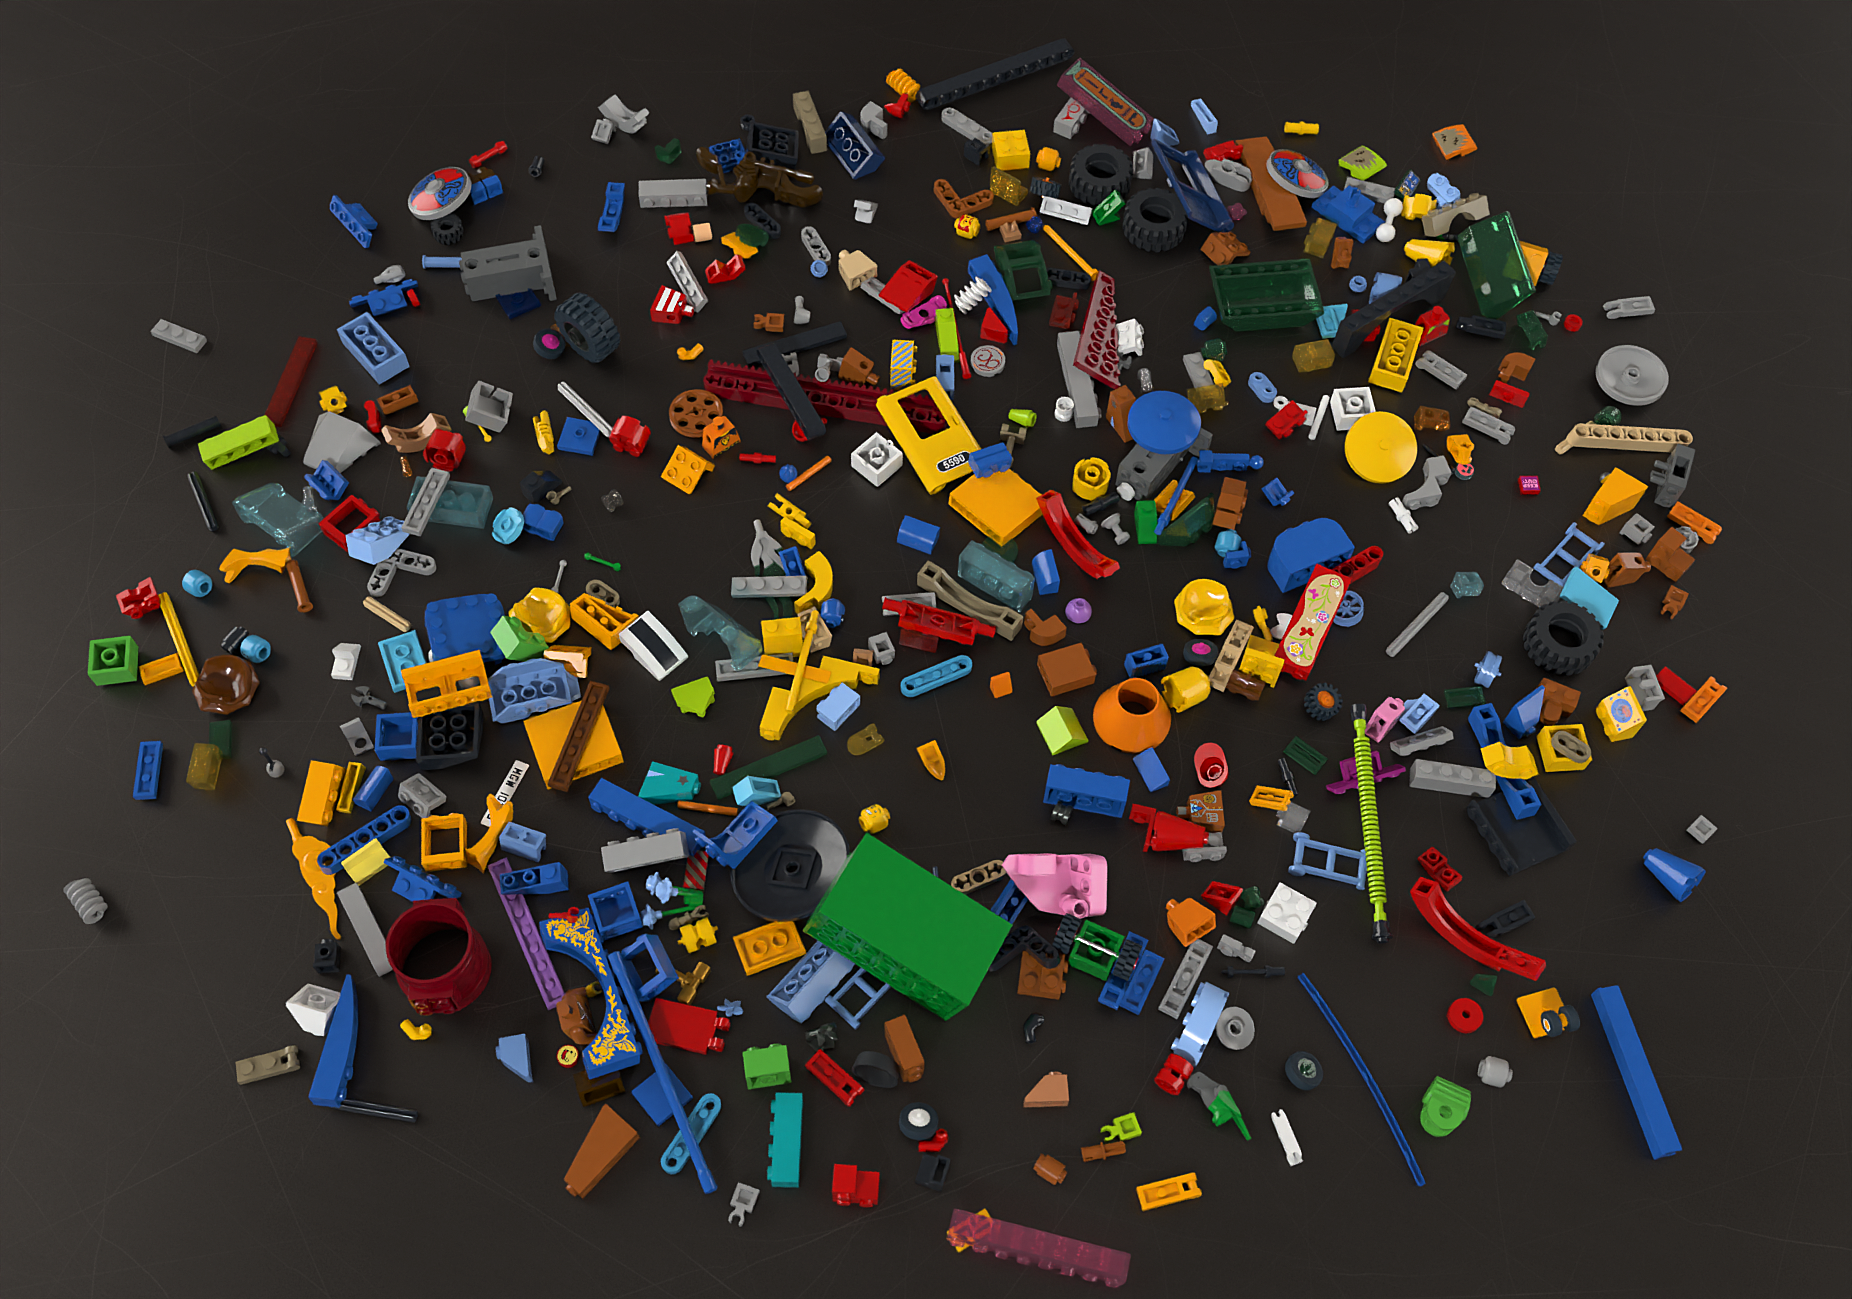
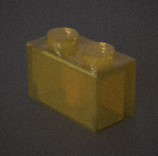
(1320, 237)
(1313, 355)
(204, 766)

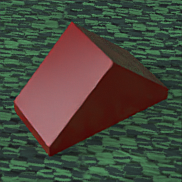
(992, 328)
(1222, 896)

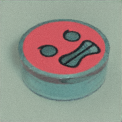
(1464, 471)

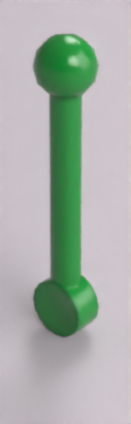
(616, 566)

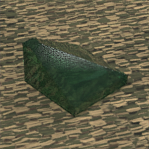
(1484, 983)

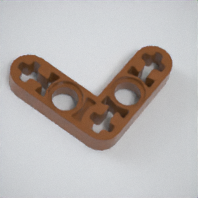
(982, 199)

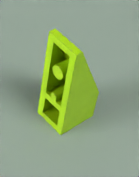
(946, 332)

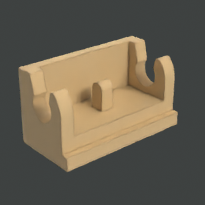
(822, 637)

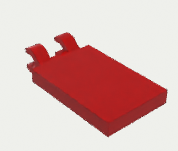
(686, 1026)

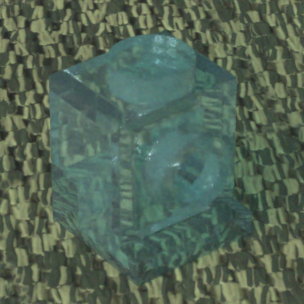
(1467, 584)

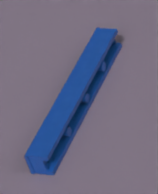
(1636, 1072)

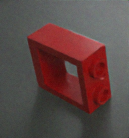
(338, 514)

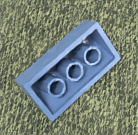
(810, 981)

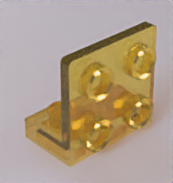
(1007, 186)

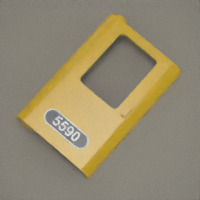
(940, 456)

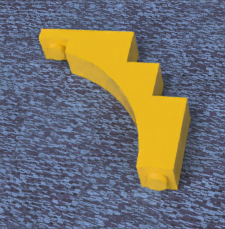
(775, 717)

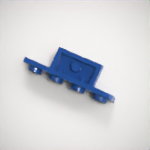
(355, 219)
(385, 300)
(416, 884)

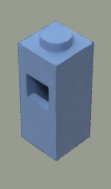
(945, 373)

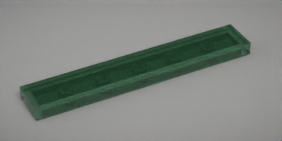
(770, 766)

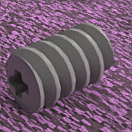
(86, 900)

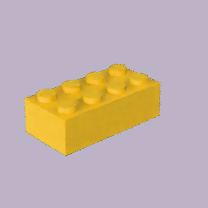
(1395, 355)

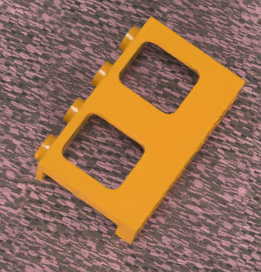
(444, 675)

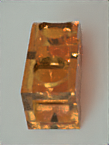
(1431, 418)

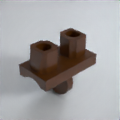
(1245, 685)

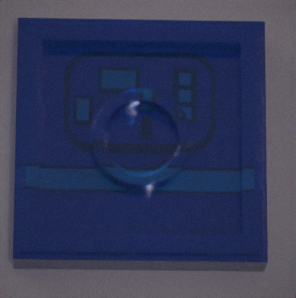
(518, 303)

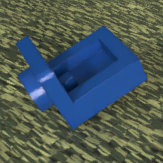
(1277, 493)
(1237, 558)

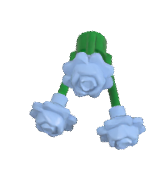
(664, 890)

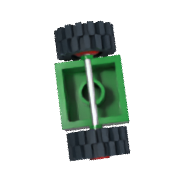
(1096, 948)

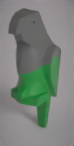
(1218, 1101)

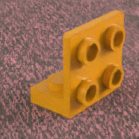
(685, 469)

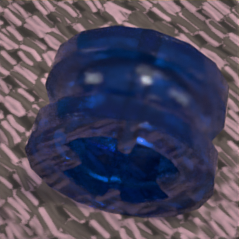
(1034, 224)

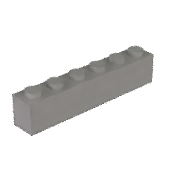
(1078, 383)

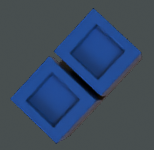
(484, 184)

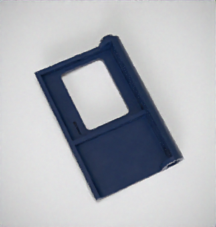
(1202, 201)

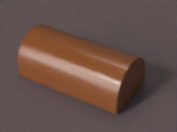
(397, 400)

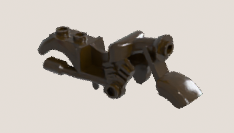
(757, 174)

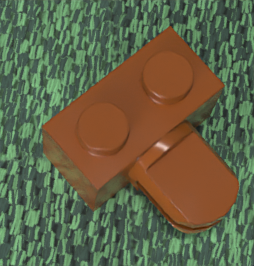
(1557, 701)

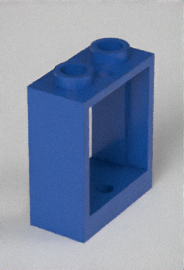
(666, 975)

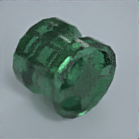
(1252, 898)

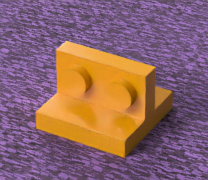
(573, 657)

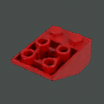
(909, 286)

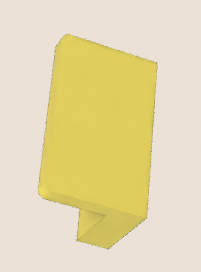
(366, 862)

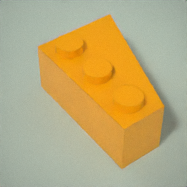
(601, 619)
(321, 793)

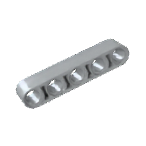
(366, 927)

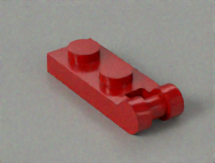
(834, 1077)

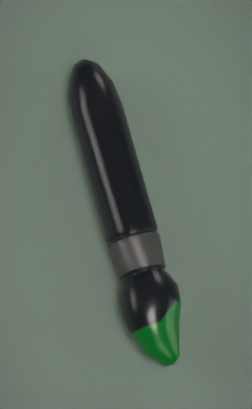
(1444, 237)

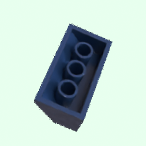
(853, 146)

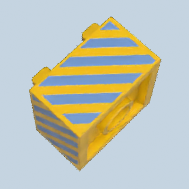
(902, 364)

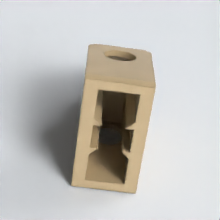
(856, 268)

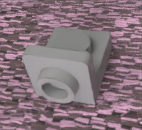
(603, 130)

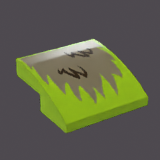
(1362, 163)

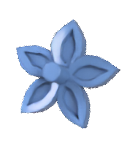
(731, 1008)

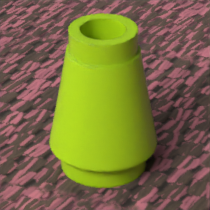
(1023, 417)

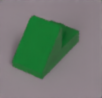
(1107, 210)

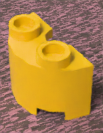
(1417, 206)

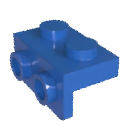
(327, 481)

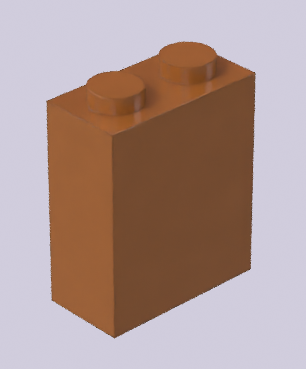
(1066, 669)
(904, 1048)

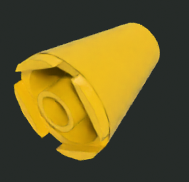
(1432, 250)

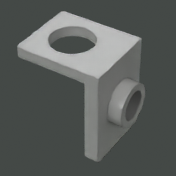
(354, 731)

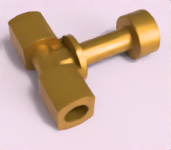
(690, 982)

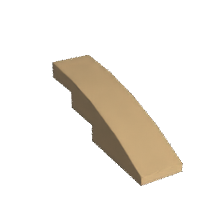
(1230, 654)

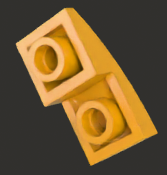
(738, 247)

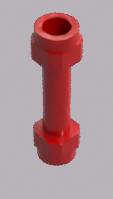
(475, 161)

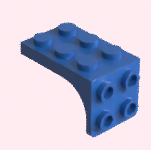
(739, 837)

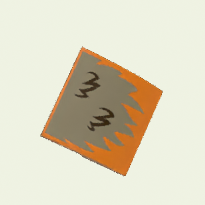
(1454, 141)

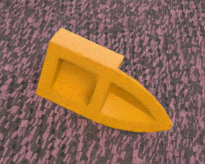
(932, 759)

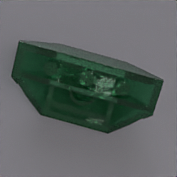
(1190, 525)

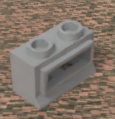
(1642, 686)

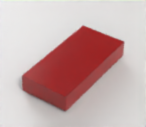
(1675, 686)

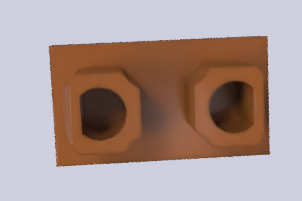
(1342, 252)

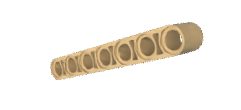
(1627, 437)

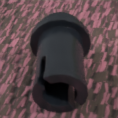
(535, 169)

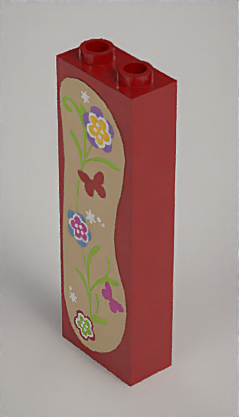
(1311, 621)

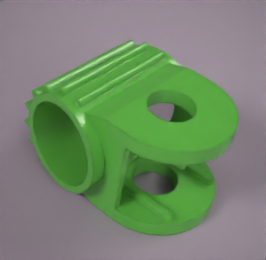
(1449, 1101)

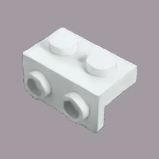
(1130, 337)

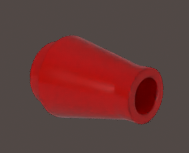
(722, 758)

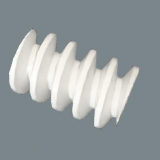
(972, 295)

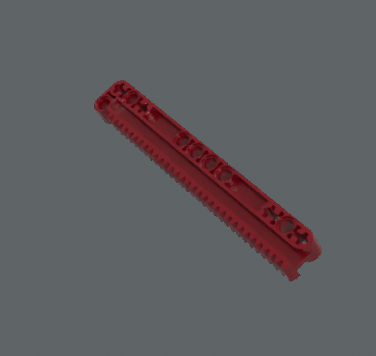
(826, 397)

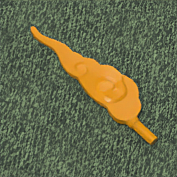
(307, 851)

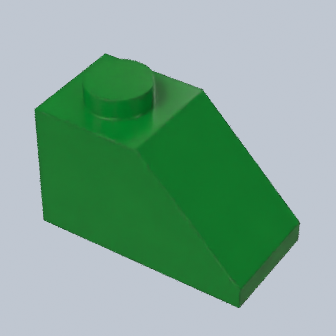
(1146, 522)

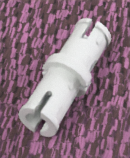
(1403, 515)

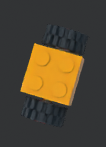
(1541, 263)

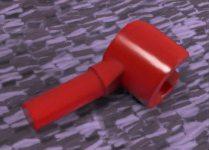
(567, 915)

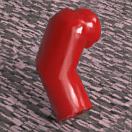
(936, 1142)

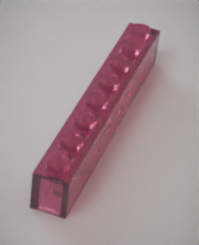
(1038, 1247)

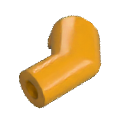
(689, 355)

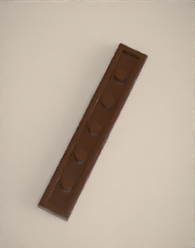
(578, 736)

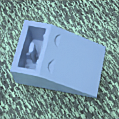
(376, 540)

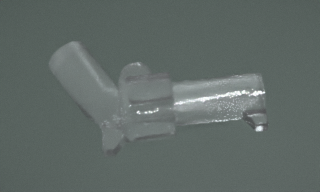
(308, 501)

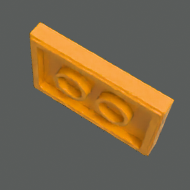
(768, 946)

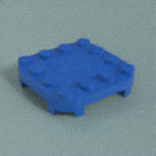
(464, 626)

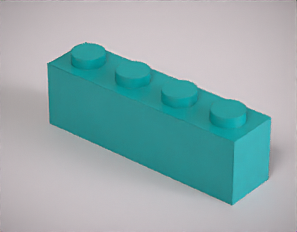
(786, 1140)

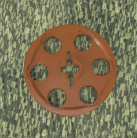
(688, 414)

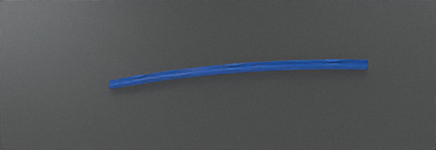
(1367, 1077)

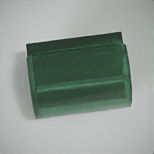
(1242, 916)

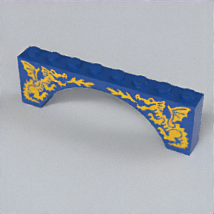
(615, 1042)

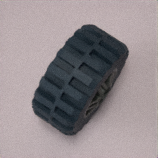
(587, 327)

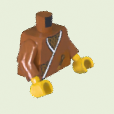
(576, 1014)

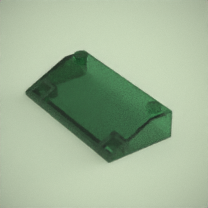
(1496, 265)

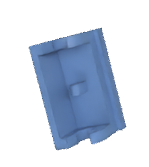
(522, 841)

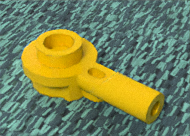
(1260, 616)

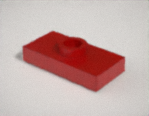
(1509, 394)

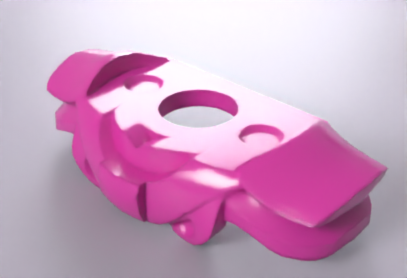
(913, 319)

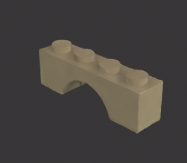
(813, 128)
(1439, 221)

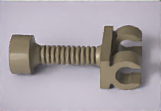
(1012, 438)

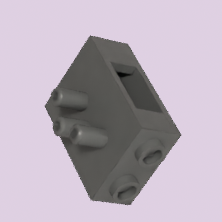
(1673, 476)

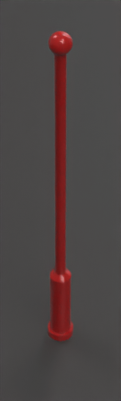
(962, 356)

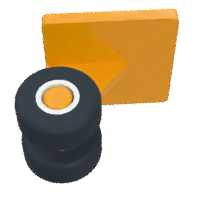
(1547, 1014)

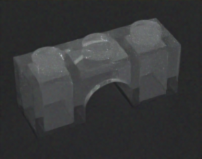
(1519, 581)

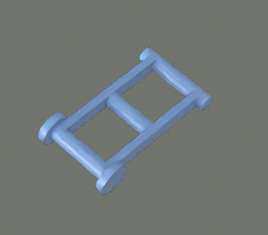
(1572, 530)
(1299, 870)
(833, 1001)

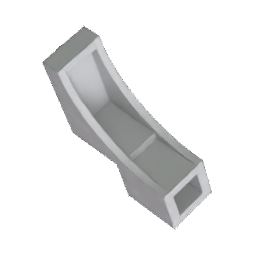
(1435, 474)

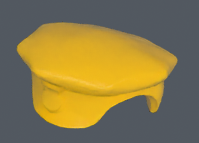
(1204, 607)
(543, 613)

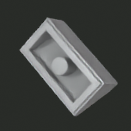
(1143, 164)

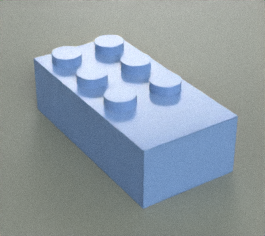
(373, 348)

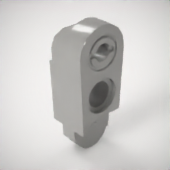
(1229, 174)

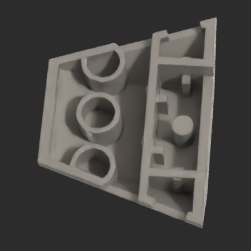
(338, 442)

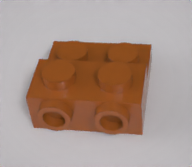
(1040, 981)

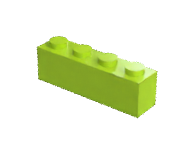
(238, 442)

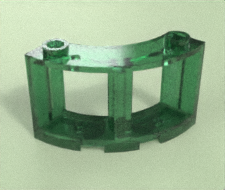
(1019, 257)

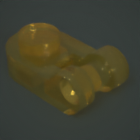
(858, 744)

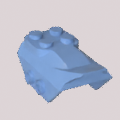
(530, 688)

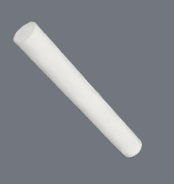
(1320, 413)

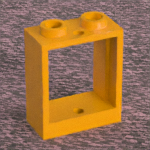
(447, 860)

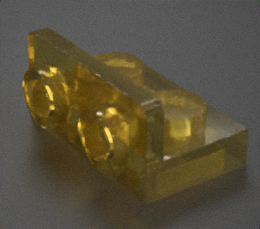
(1207, 397)

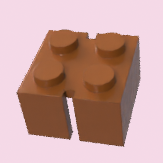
(1230, 503)

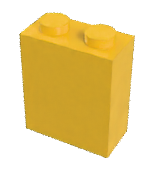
(782, 636)

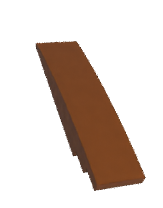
(1274, 201)

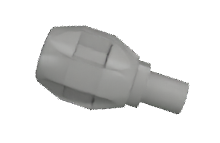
(391, 274)

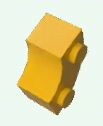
(1509, 761)

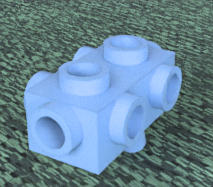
(1442, 190)

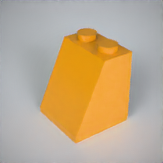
(1615, 497)

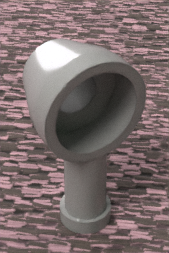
(801, 314)

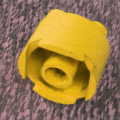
(1091, 478)

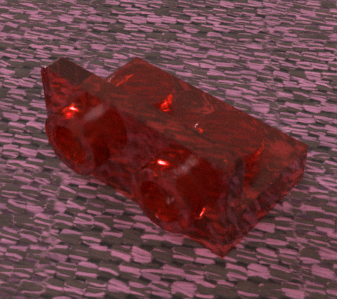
(1063, 311)
(918, 640)

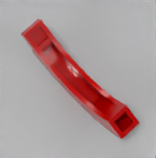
(1071, 539)

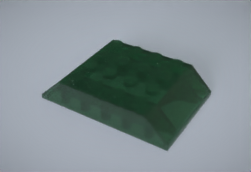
(1267, 294)

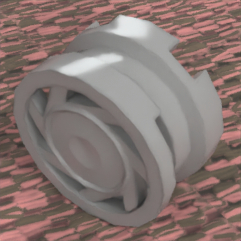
(1691, 541)

